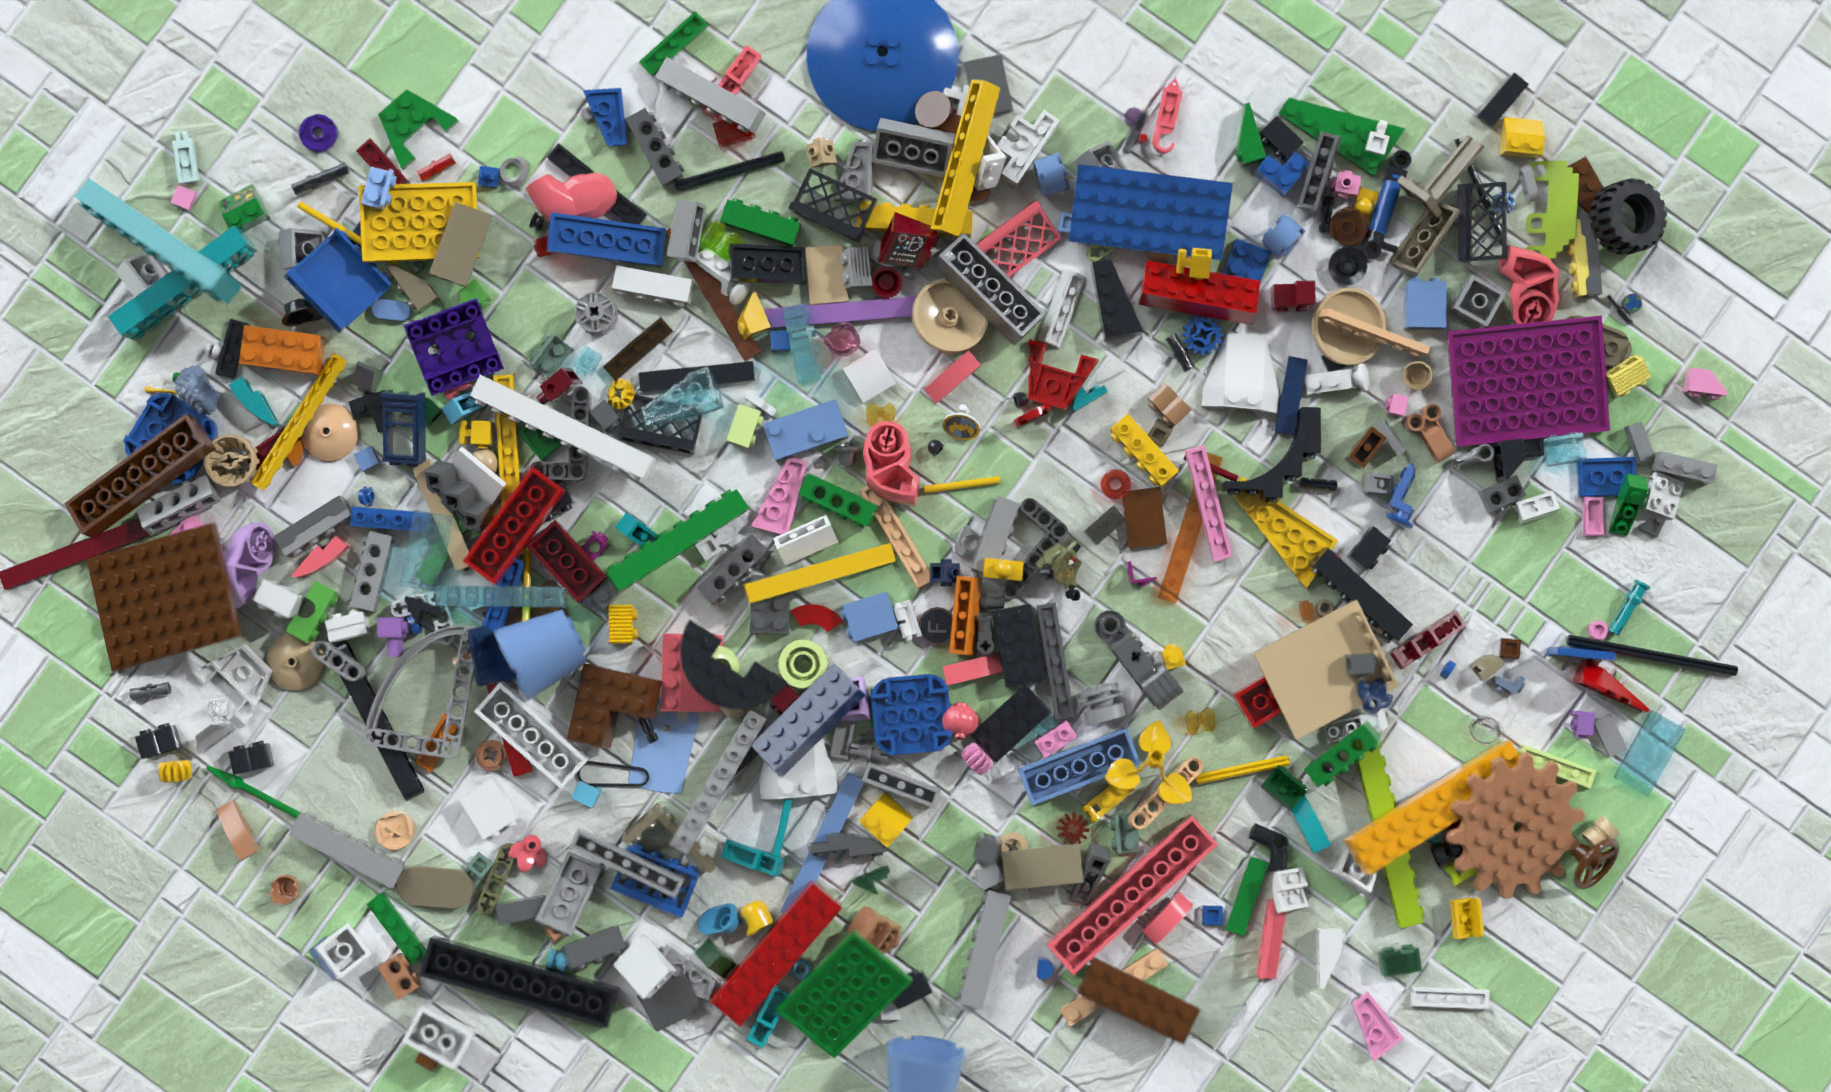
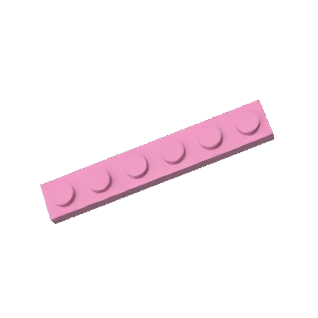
(1208, 503)

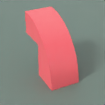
(1167, 918)

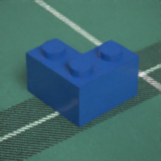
(1281, 177)

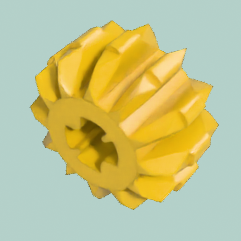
(175, 771)

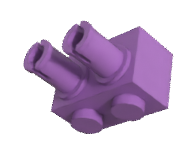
(394, 631)

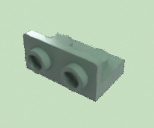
(550, 355)
(1126, 837)

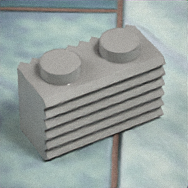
(856, 268)

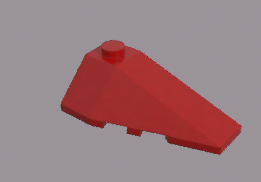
(1601, 681)

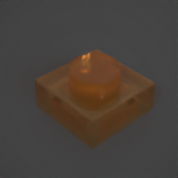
(1306, 609)

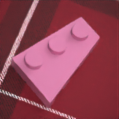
(1375, 1026)

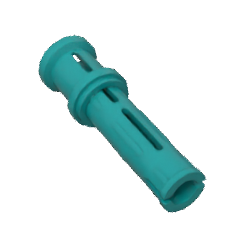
(1633, 599)

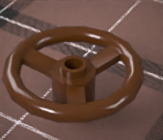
(1592, 861)

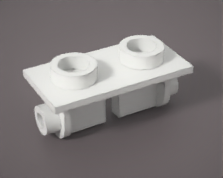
(906, 616)

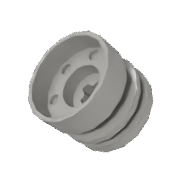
(593, 324)
(1101, 703)

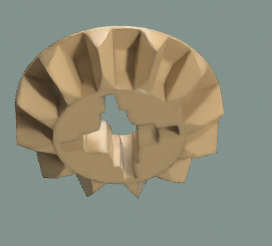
(1010, 837)

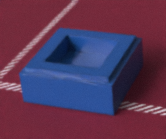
(1212, 915)

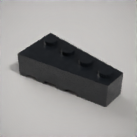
(1113, 304)

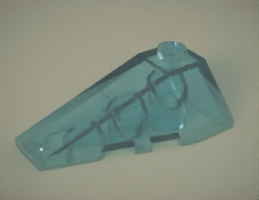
(689, 398)

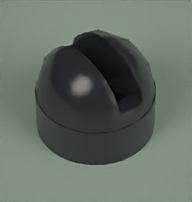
(1019, 399)
(935, 447)

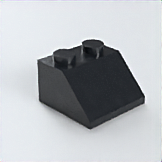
(1508, 457)

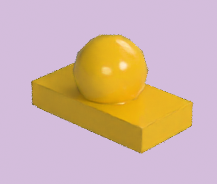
(1366, 202)
(1003, 569)

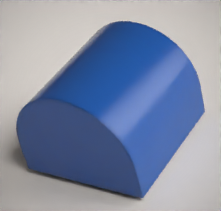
(1044, 968)

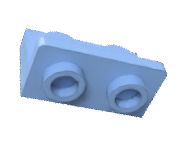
(378, 187)

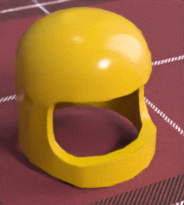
(757, 916)

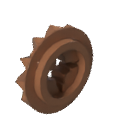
(482, 752)

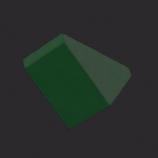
(715, 958)

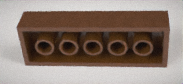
(1138, 1000)

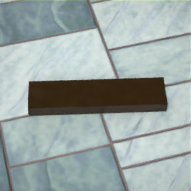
(638, 349)

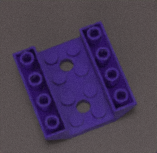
(457, 358)

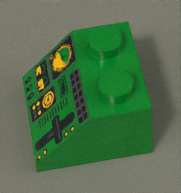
(243, 209)

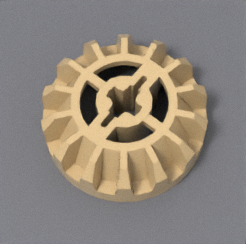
(217, 465)

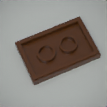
(1144, 518)

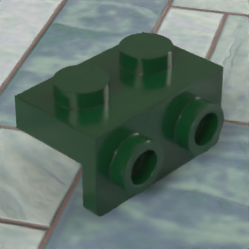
(1285, 787)

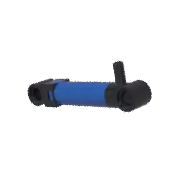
(1385, 207)

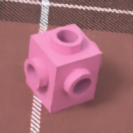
(1351, 181)

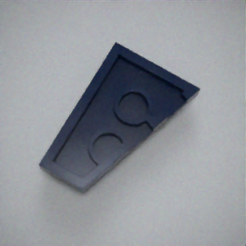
(487, 657)

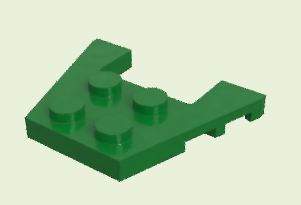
(406, 117)

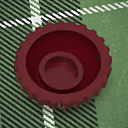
(886, 282)

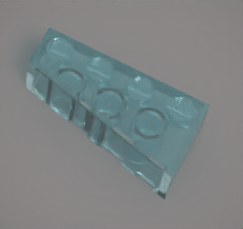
(802, 343)

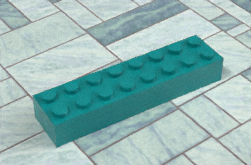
(172, 290)

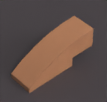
(237, 830)

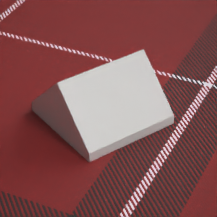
(1349, 870)

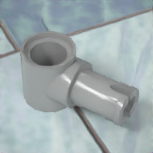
(1474, 456)

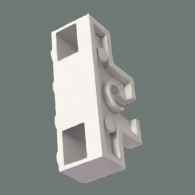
(1024, 144)

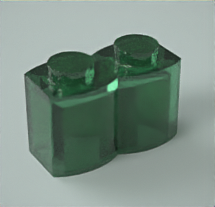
(1400, 960)

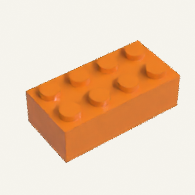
(282, 350)

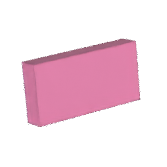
(1593, 516)

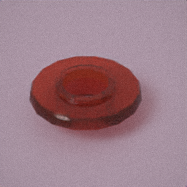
(1112, 475)

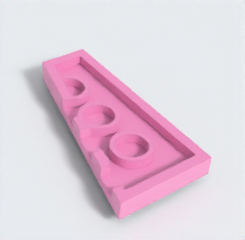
(779, 507)

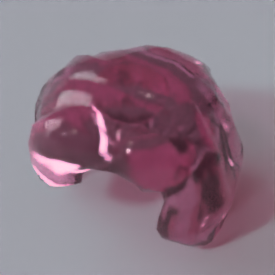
(842, 340)

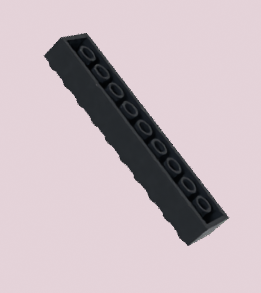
(519, 981)

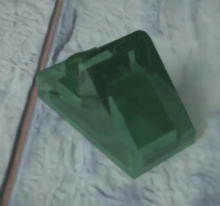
(866, 880)

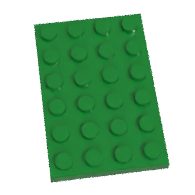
(844, 994)

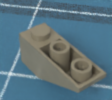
(419, 291)

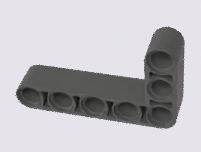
(573, 462)
(1037, 551)

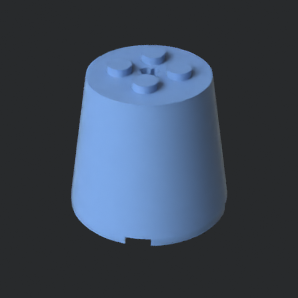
(541, 651)
(924, 1064)

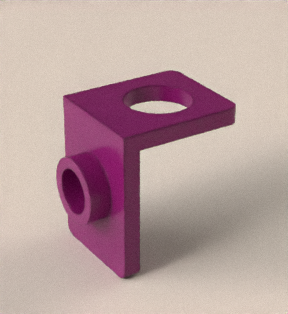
(601, 539)
(1141, 582)

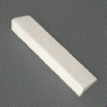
(1061, 308)

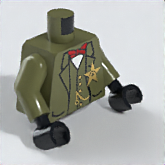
(1062, 566)

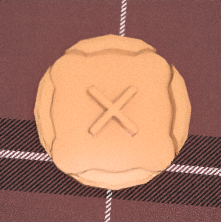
(394, 830)

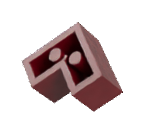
(1298, 296)

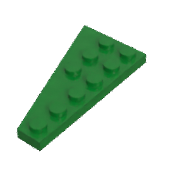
(1351, 128)

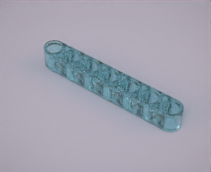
(501, 596)

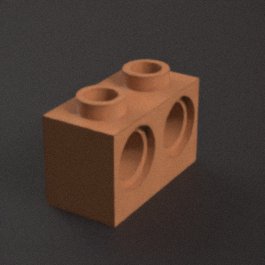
(394, 979)

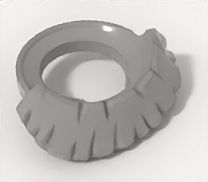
(521, 179)
(959, 549)

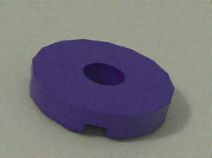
(326, 141)

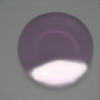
(1131, 116)

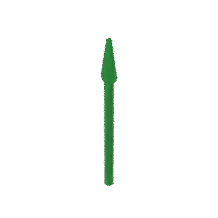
(237, 783)

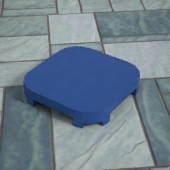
(157, 416)
(910, 714)

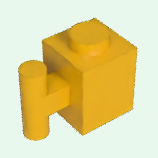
(1198, 262)
(480, 433)

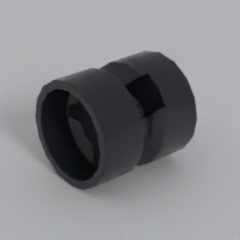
(1439, 854)

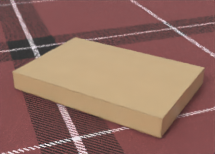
(825, 275)

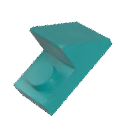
(1083, 399)

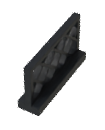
(1465, 218)
(830, 221)
(655, 439)

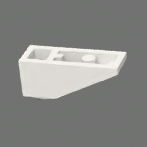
(1328, 949)

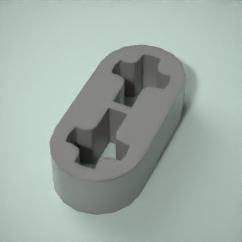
(1528, 183)

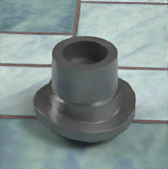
(847, 453)

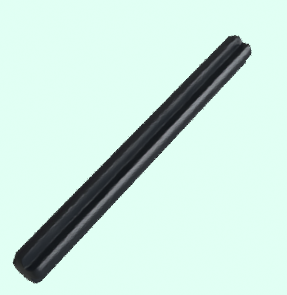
(729, 171)

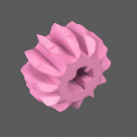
(976, 758)

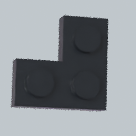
(368, 406)

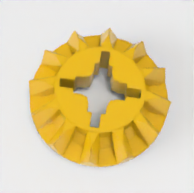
(627, 394)

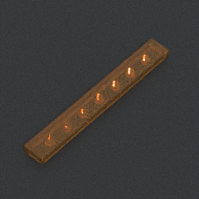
(1184, 544)

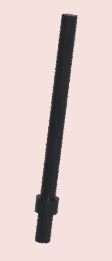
(1486, 202)

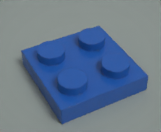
(1247, 261)

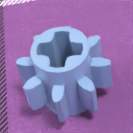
(1510, 203)

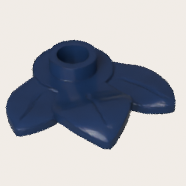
(1375, 692)

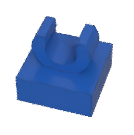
(488, 177)

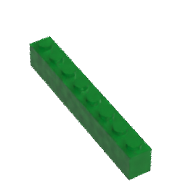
(677, 541)

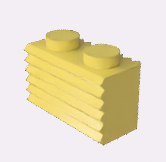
(1627, 375)

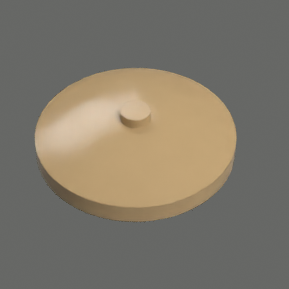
(947, 318)
(1341, 345)

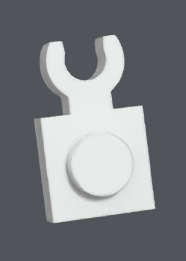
(755, 402)
(710, 547)

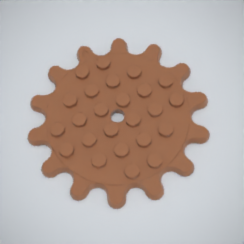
(1489, 819)

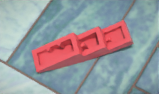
(738, 73)

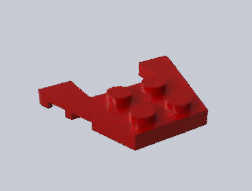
(1052, 384)

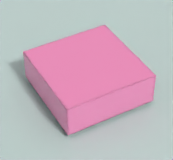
(184, 197)

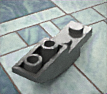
(855, 844)

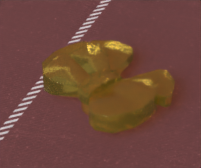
(873, 412)
(1205, 717)

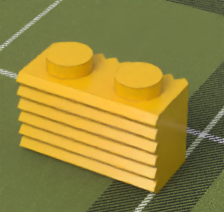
(622, 624)

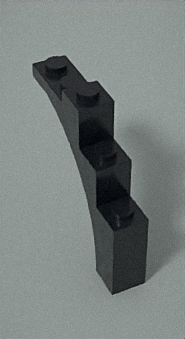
(1305, 443)

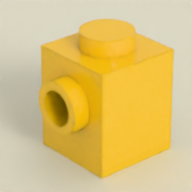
(1172, 656)

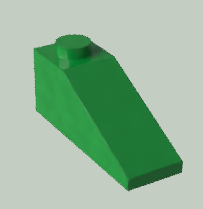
(1249, 143)

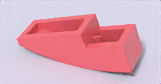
(952, 377)
(322, 557)
(972, 669)

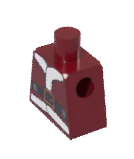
(563, 381)

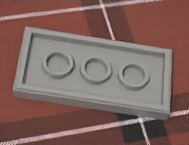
(569, 894)

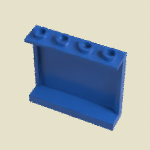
(338, 280)

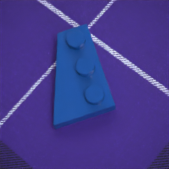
(609, 114)

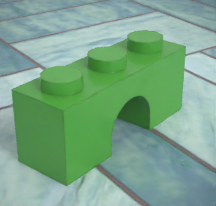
(307, 628)

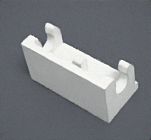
(1537, 507)

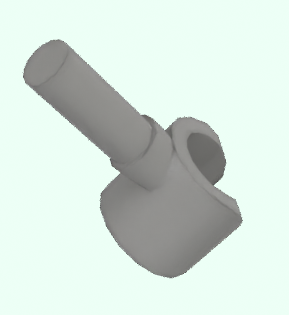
(586, 114)

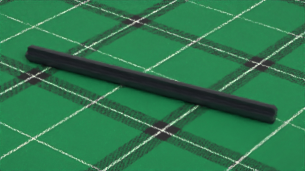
(1652, 655)

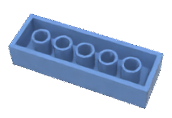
(1076, 765)

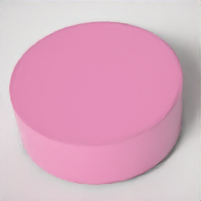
(1598, 630)

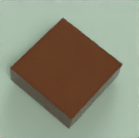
(1510, 648)

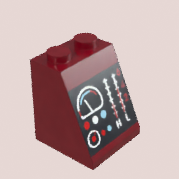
(907, 242)

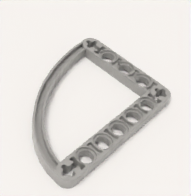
(454, 699)

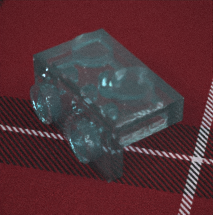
(1564, 449)

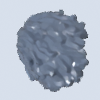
(196, 390)

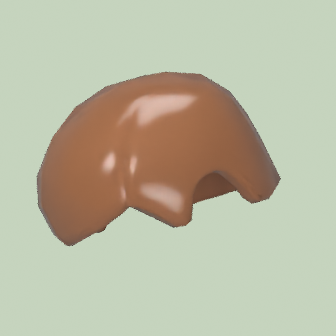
(284, 890)

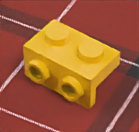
(1466, 917)

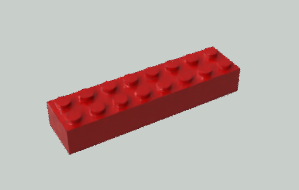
(775, 953)

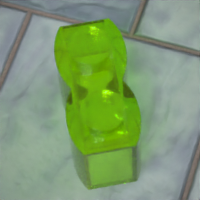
(718, 239)

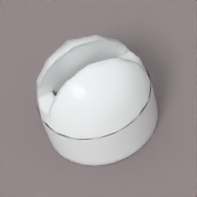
(215, 352)

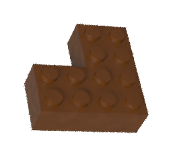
(602, 696)

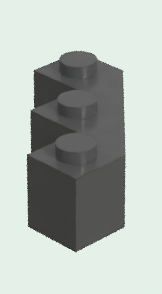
(458, 496)

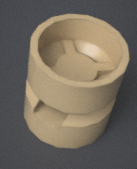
(1602, 830)

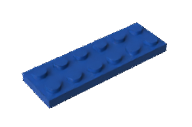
(606, 239)

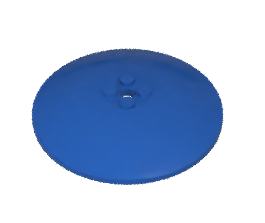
(865, 86)

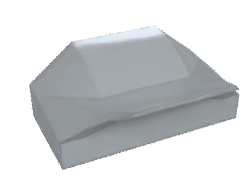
(212, 735)

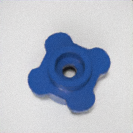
(366, 496)

